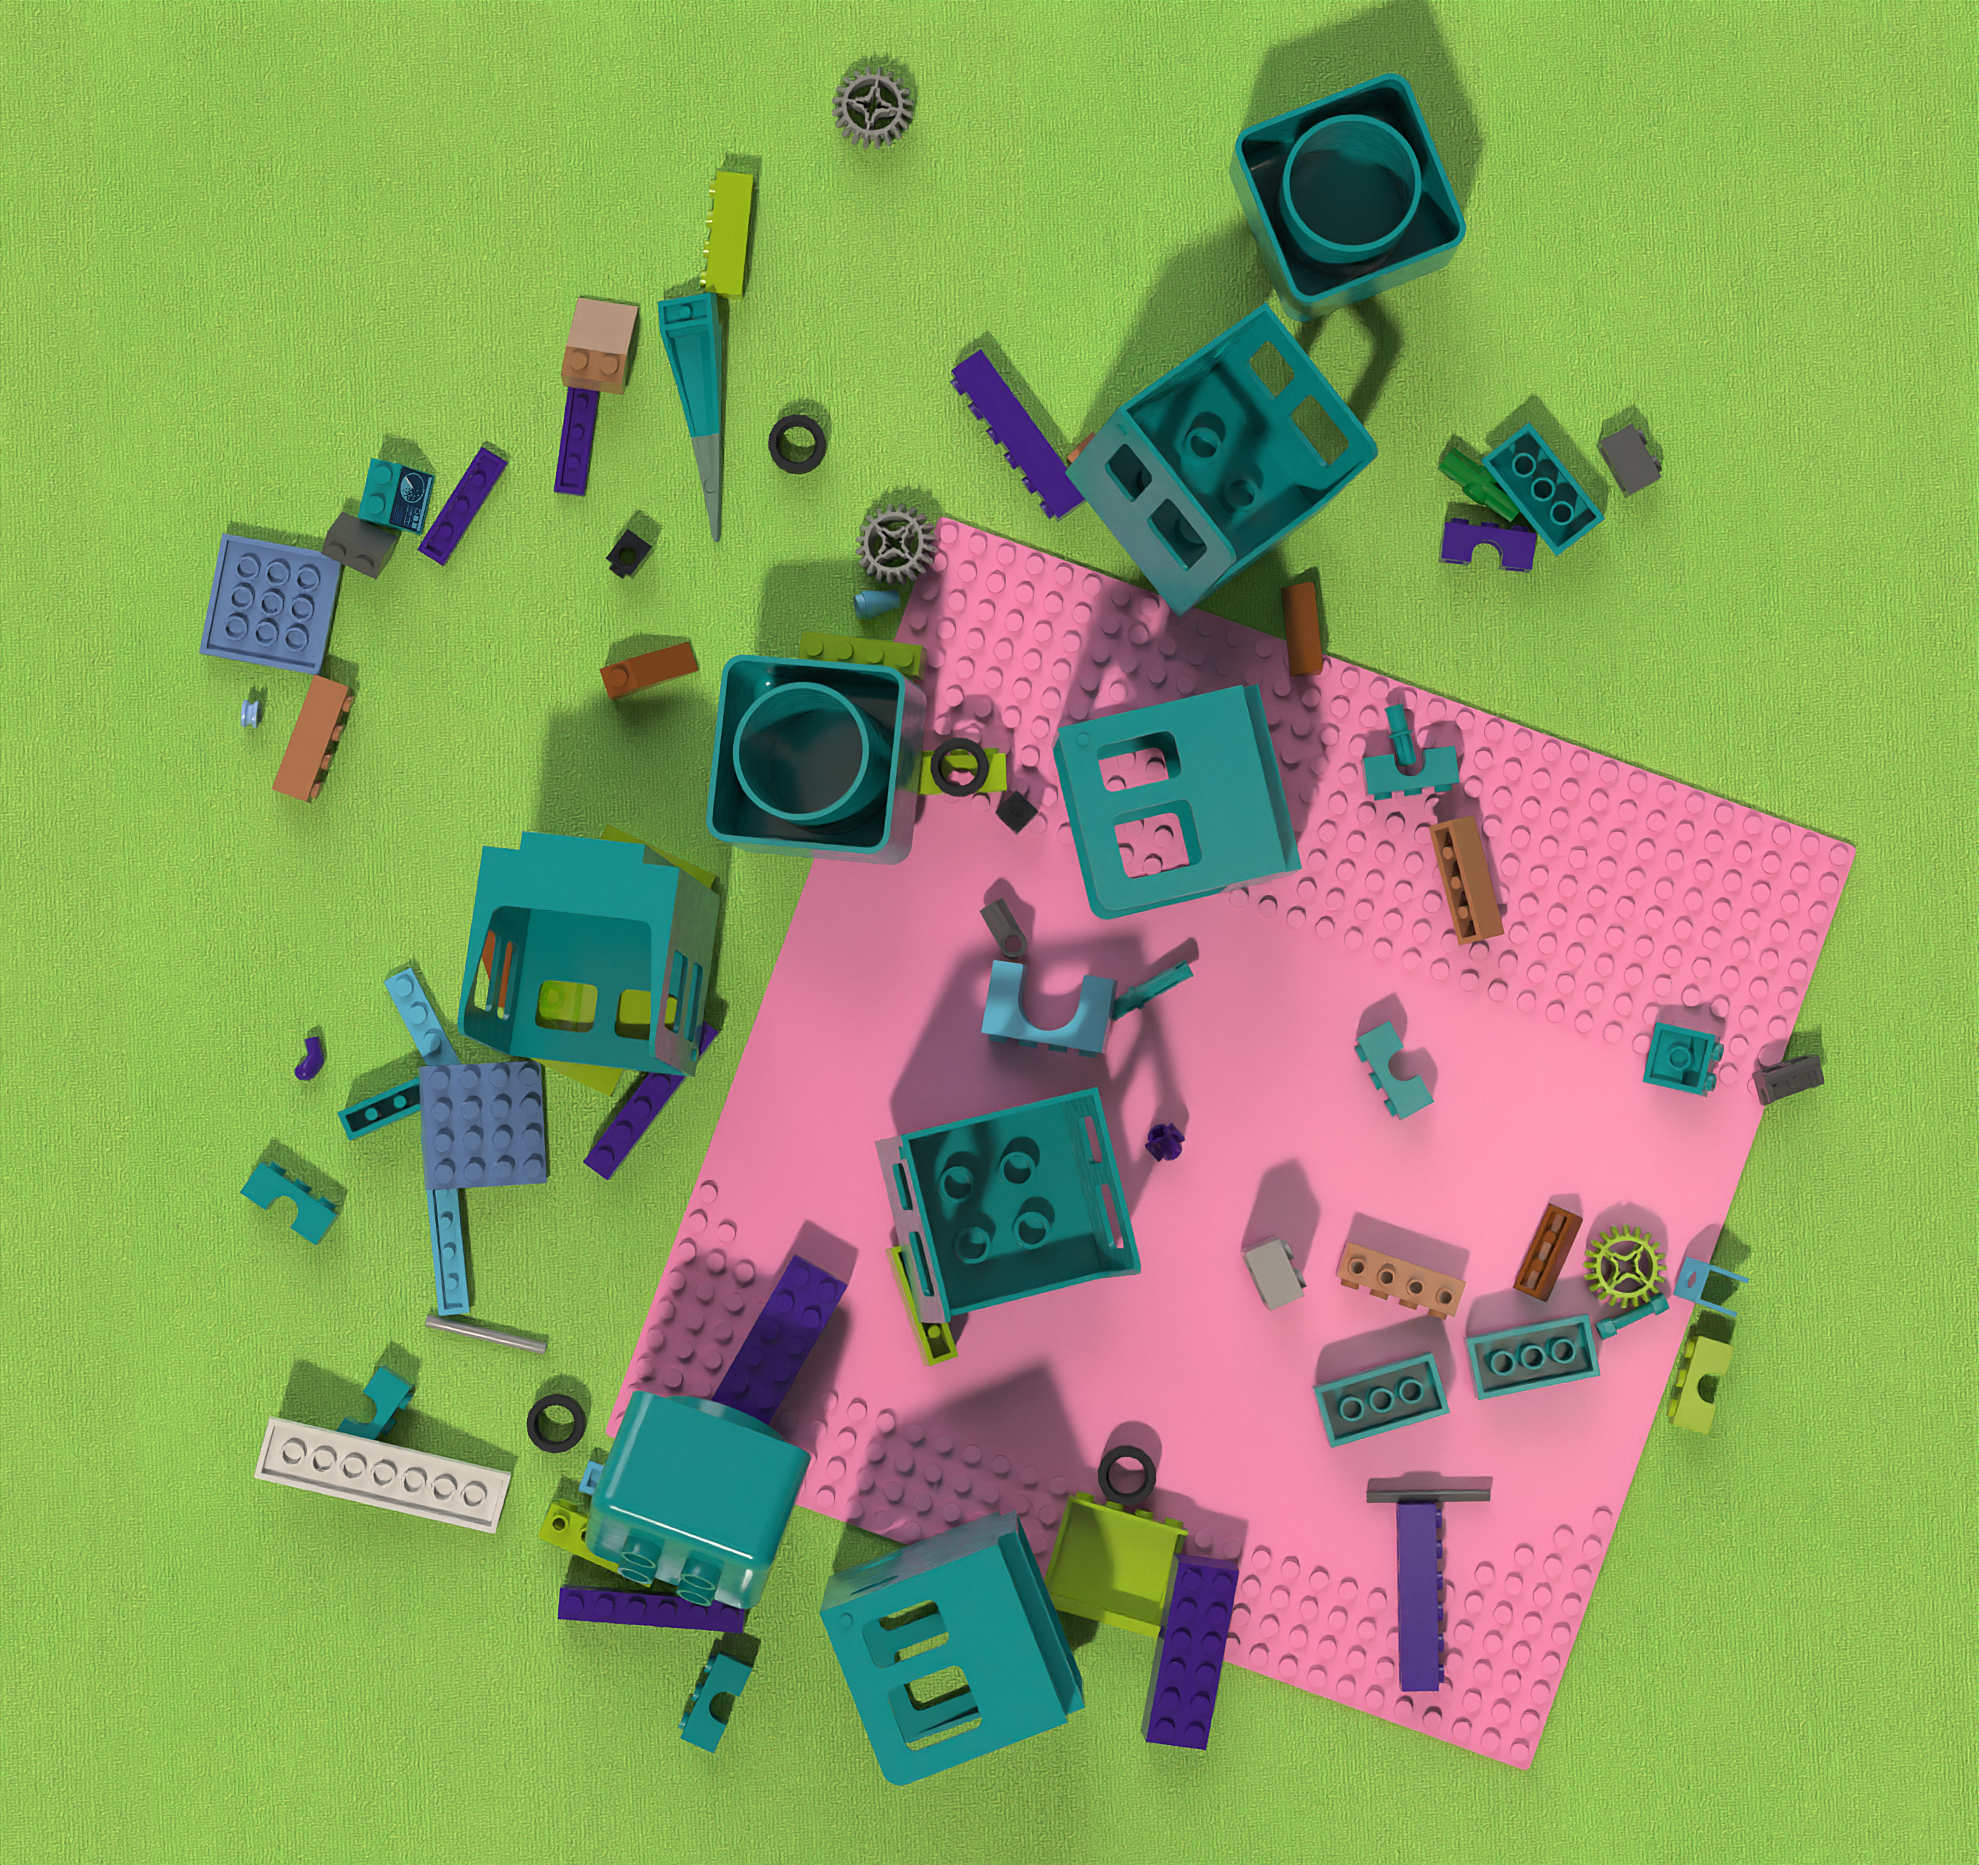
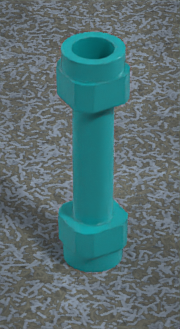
(1608, 1327)

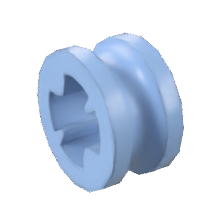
(250, 713)

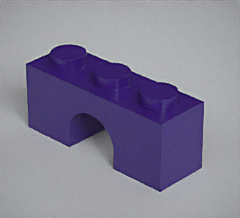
(1514, 545)

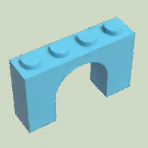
(1006, 1016)

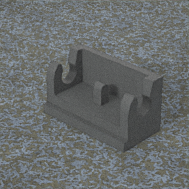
(1788, 1078)

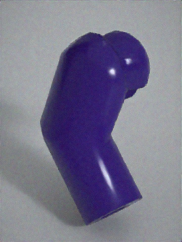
(313, 1062)

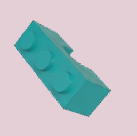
(1383, 778)
(1403, 1096)
(314, 1214)
(389, 1394)
(703, 1726)

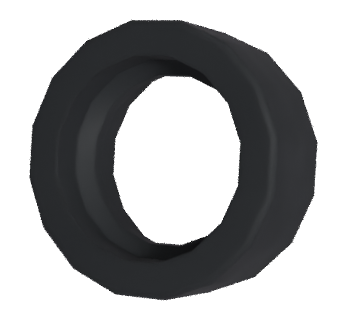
(797, 421)
(975, 750)
(533, 1427)
(1126, 1498)

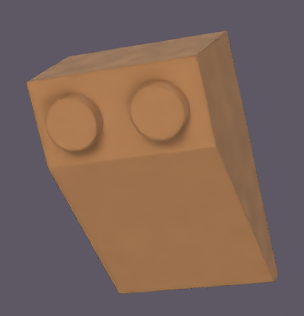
(599, 346)

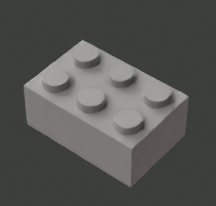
(1273, 1273)

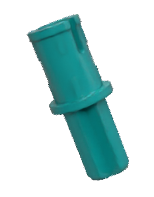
(1400, 734)

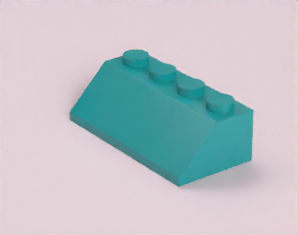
(1543, 489)

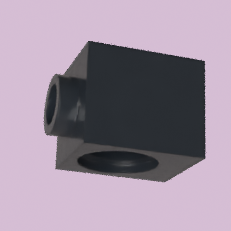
(629, 541)
(1016, 812)

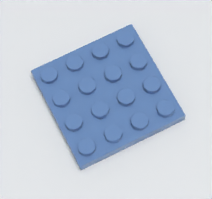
(271, 605)
(482, 1125)

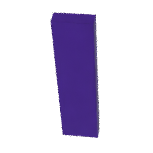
(576, 441)
(462, 506)

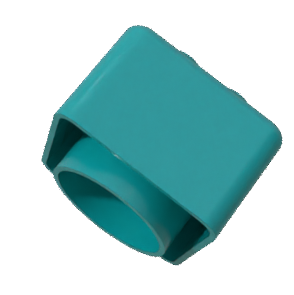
(1346, 197)
(816, 759)
(695, 1498)

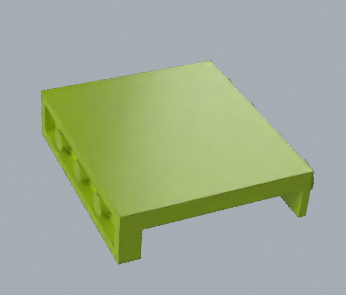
(1113, 1563)

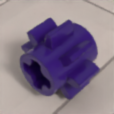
(1165, 1142)

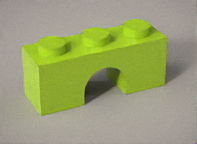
(961, 760)
(1702, 1358)

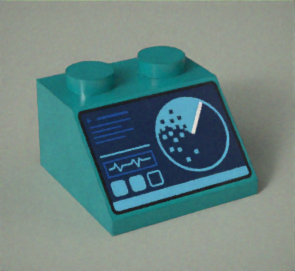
(396, 496)

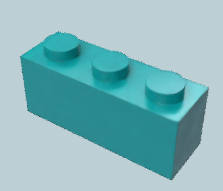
(381, 1110)

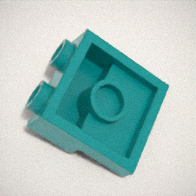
(1683, 1059)

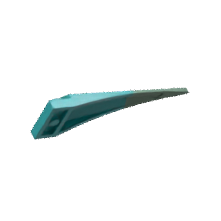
(695, 353)

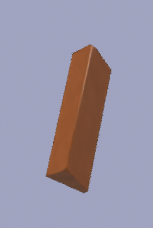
(1302, 629)
(1548, 1253)

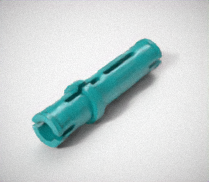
(1150, 989)

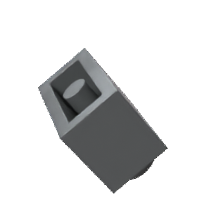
(1630, 460)
(359, 545)

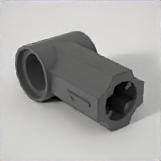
(1003, 927)

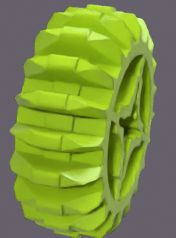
(1615, 1276)

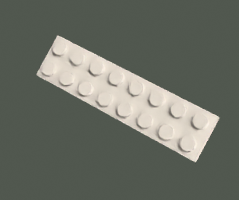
(382, 1474)

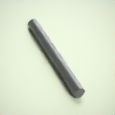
(1406, 1496)

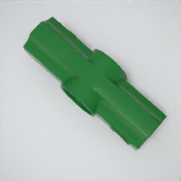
(1478, 484)

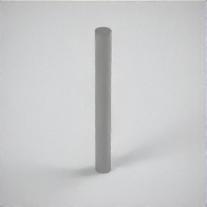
(486, 1334)

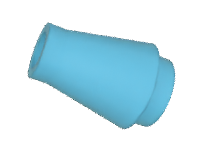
(874, 603)

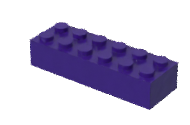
(780, 1340)
(1189, 1651)

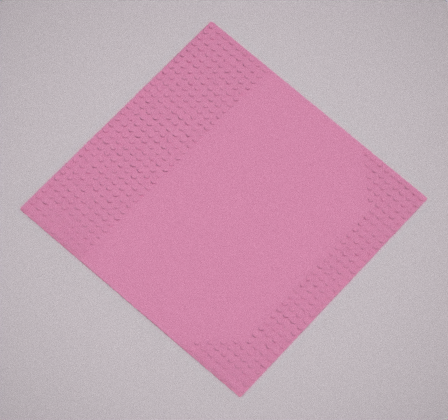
(1616, 915)

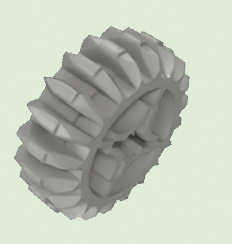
(877, 82)
(888, 553)

